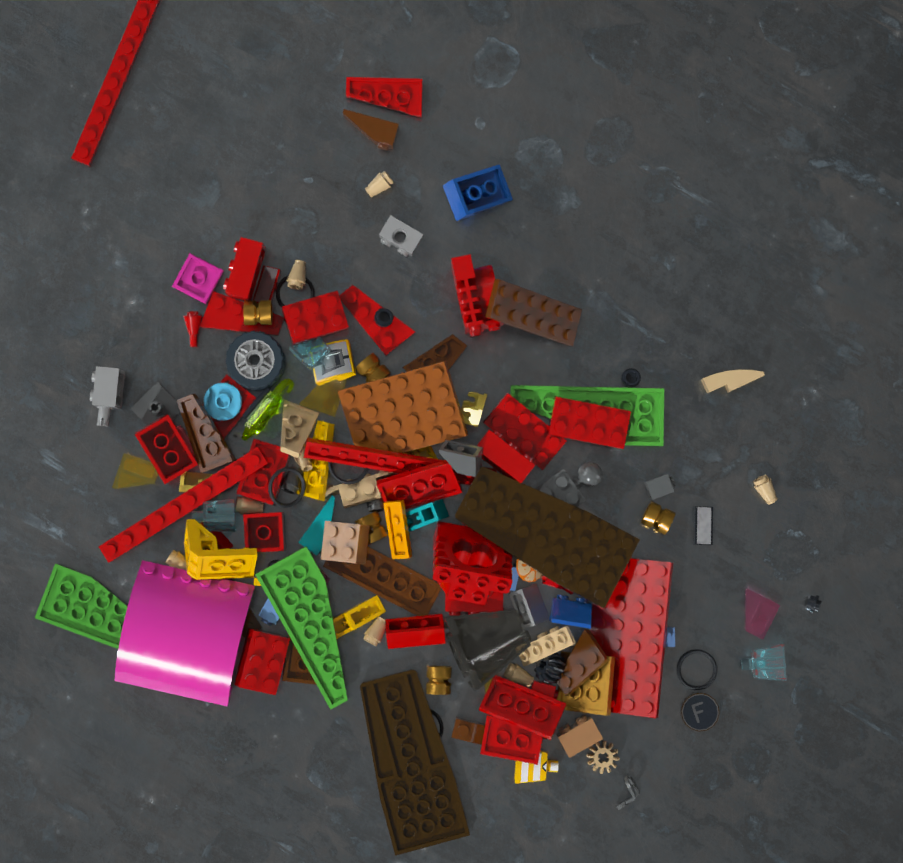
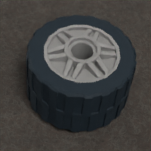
(240, 359)

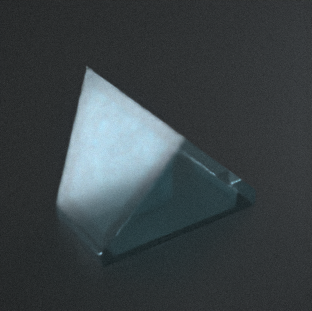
(311, 352)

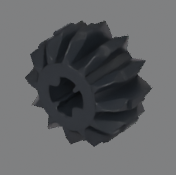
(550, 668)

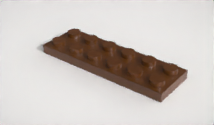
(533, 312)
(390, 581)

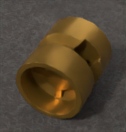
(258, 312)
(372, 369)
(658, 517)
(373, 520)
(438, 680)

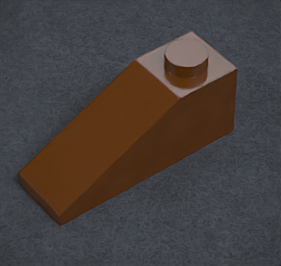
(377, 130)
(468, 730)

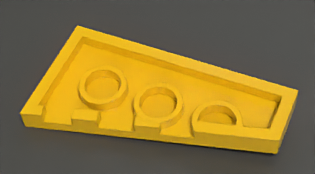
(317, 477)

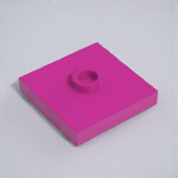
(198, 278)

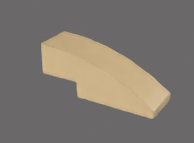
(730, 379)

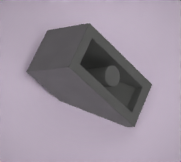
(462, 457)

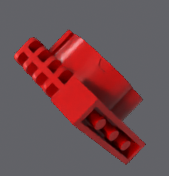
(473, 294)
(455, 552)

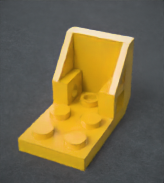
(214, 562)

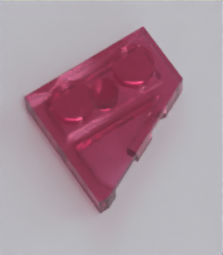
(758, 613)

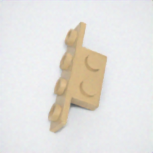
(360, 492)
(547, 644)

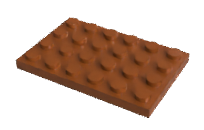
(404, 410)

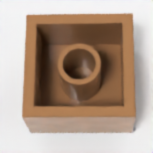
(345, 542)
(579, 735)

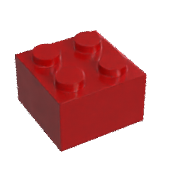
(264, 531)

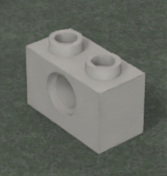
(392, 228)

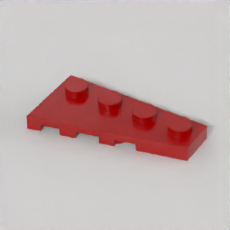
(390, 93)
(364, 309)
(228, 314)

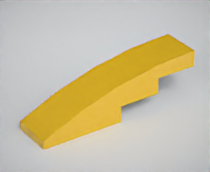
(358, 616)

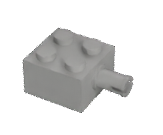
(107, 392)

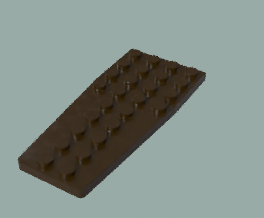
(548, 535)
(411, 765)

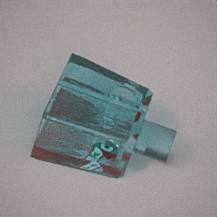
(217, 515)
(767, 662)

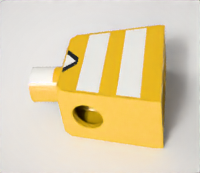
(531, 772)

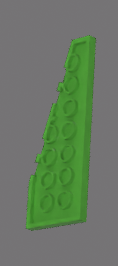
(645, 404)
(82, 606)
(304, 608)

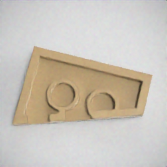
(296, 427)

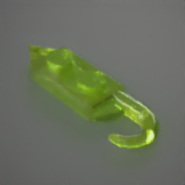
(266, 410)

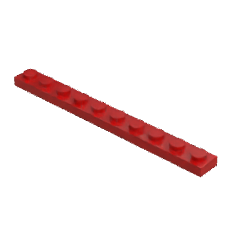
(114, 81)
(370, 458)
(183, 504)

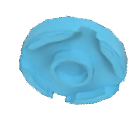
(222, 401)

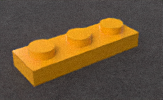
(397, 529)

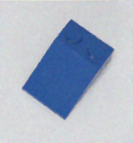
(477, 192)
(571, 612)

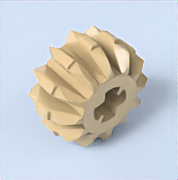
(602, 764)

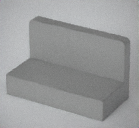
(530, 605)

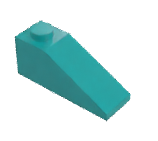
(426, 514)
(314, 535)

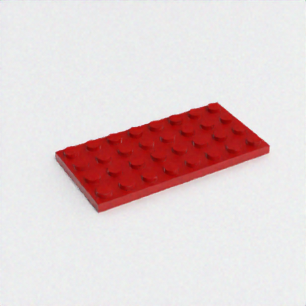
(635, 634)

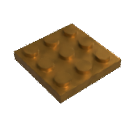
(594, 694)

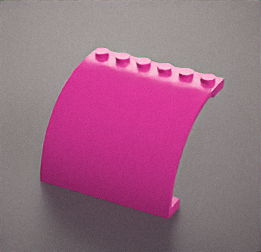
(182, 633)

